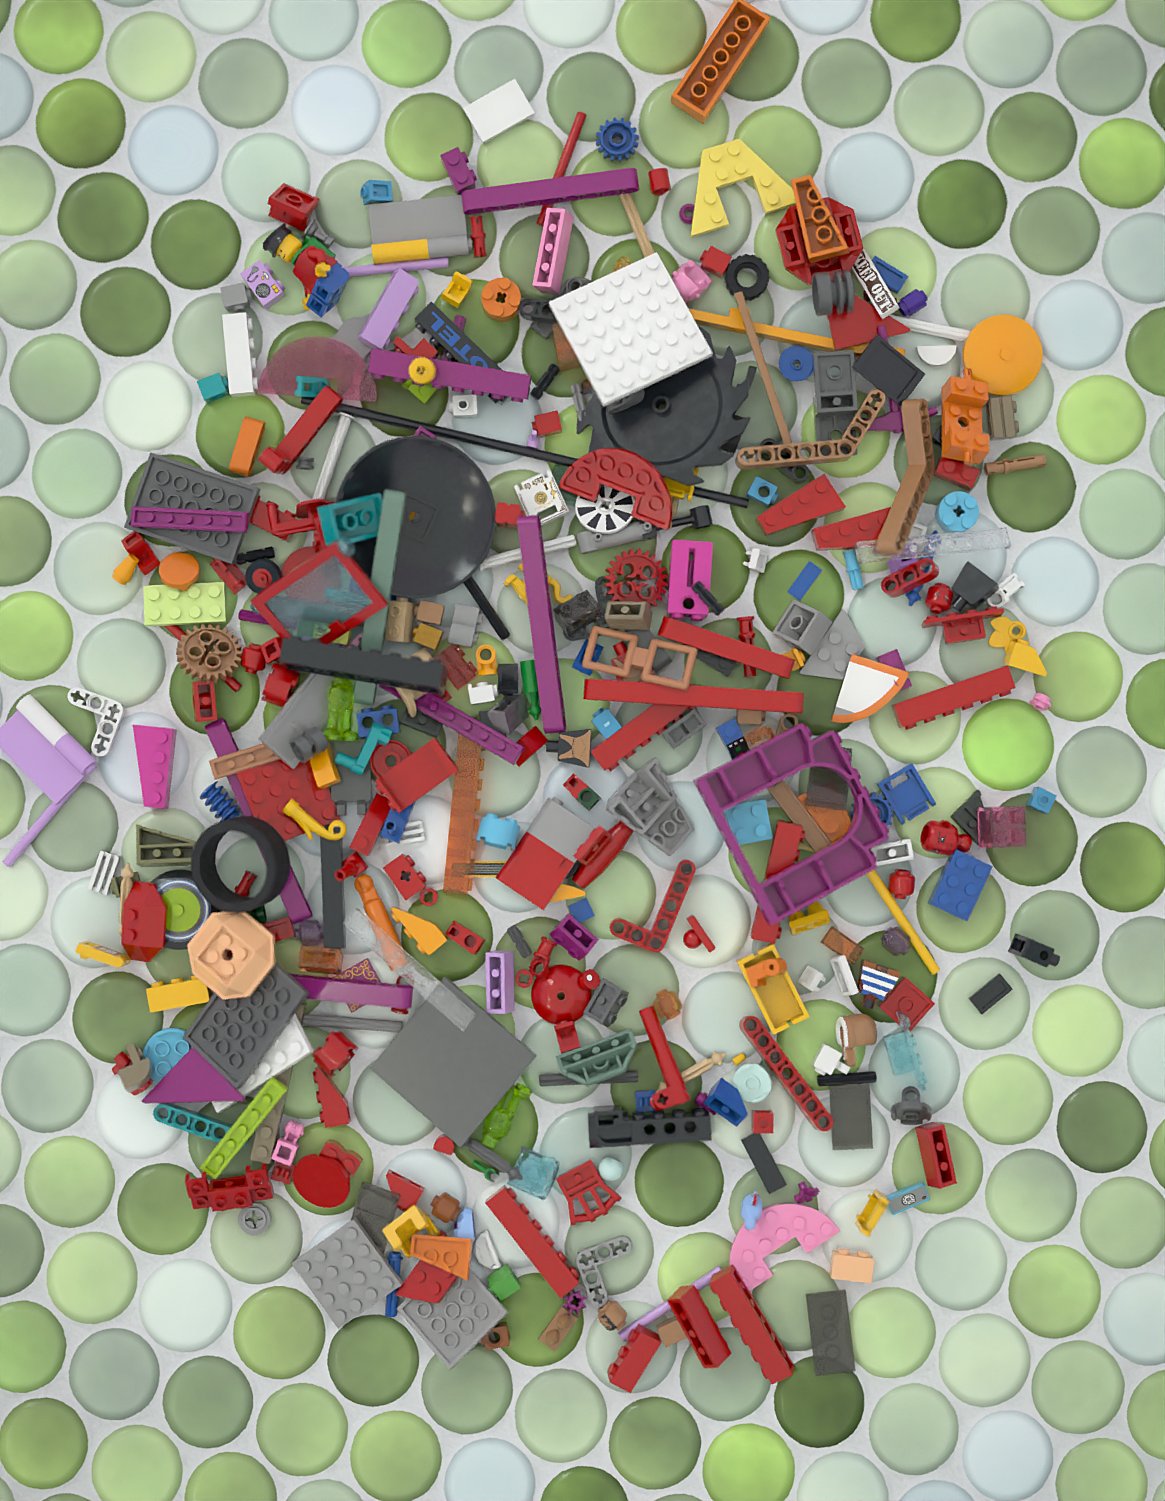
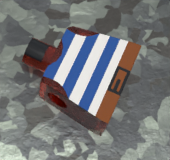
(875, 982)

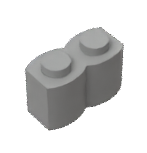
(464, 625)

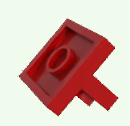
(292, 206)

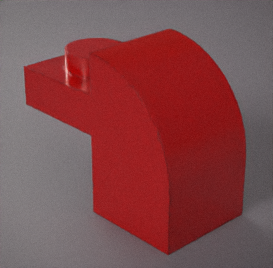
(422, 349)

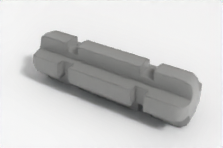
(578, 398)

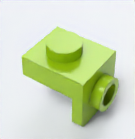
(422, 393)

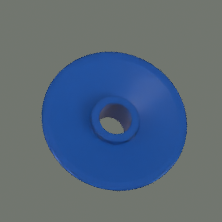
(798, 354)

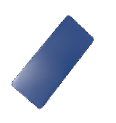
(804, 580)

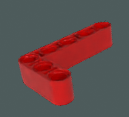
(282, 458)
(671, 916)

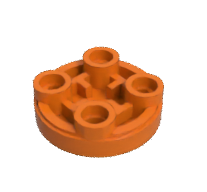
(179, 570)

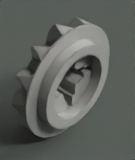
(248, 1225)

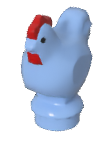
(751, 1210)

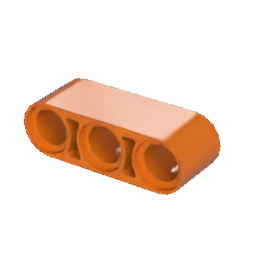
(247, 446)

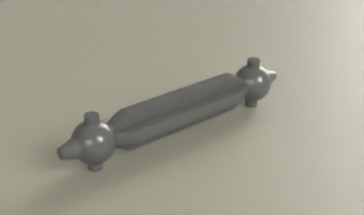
(493, 1159)

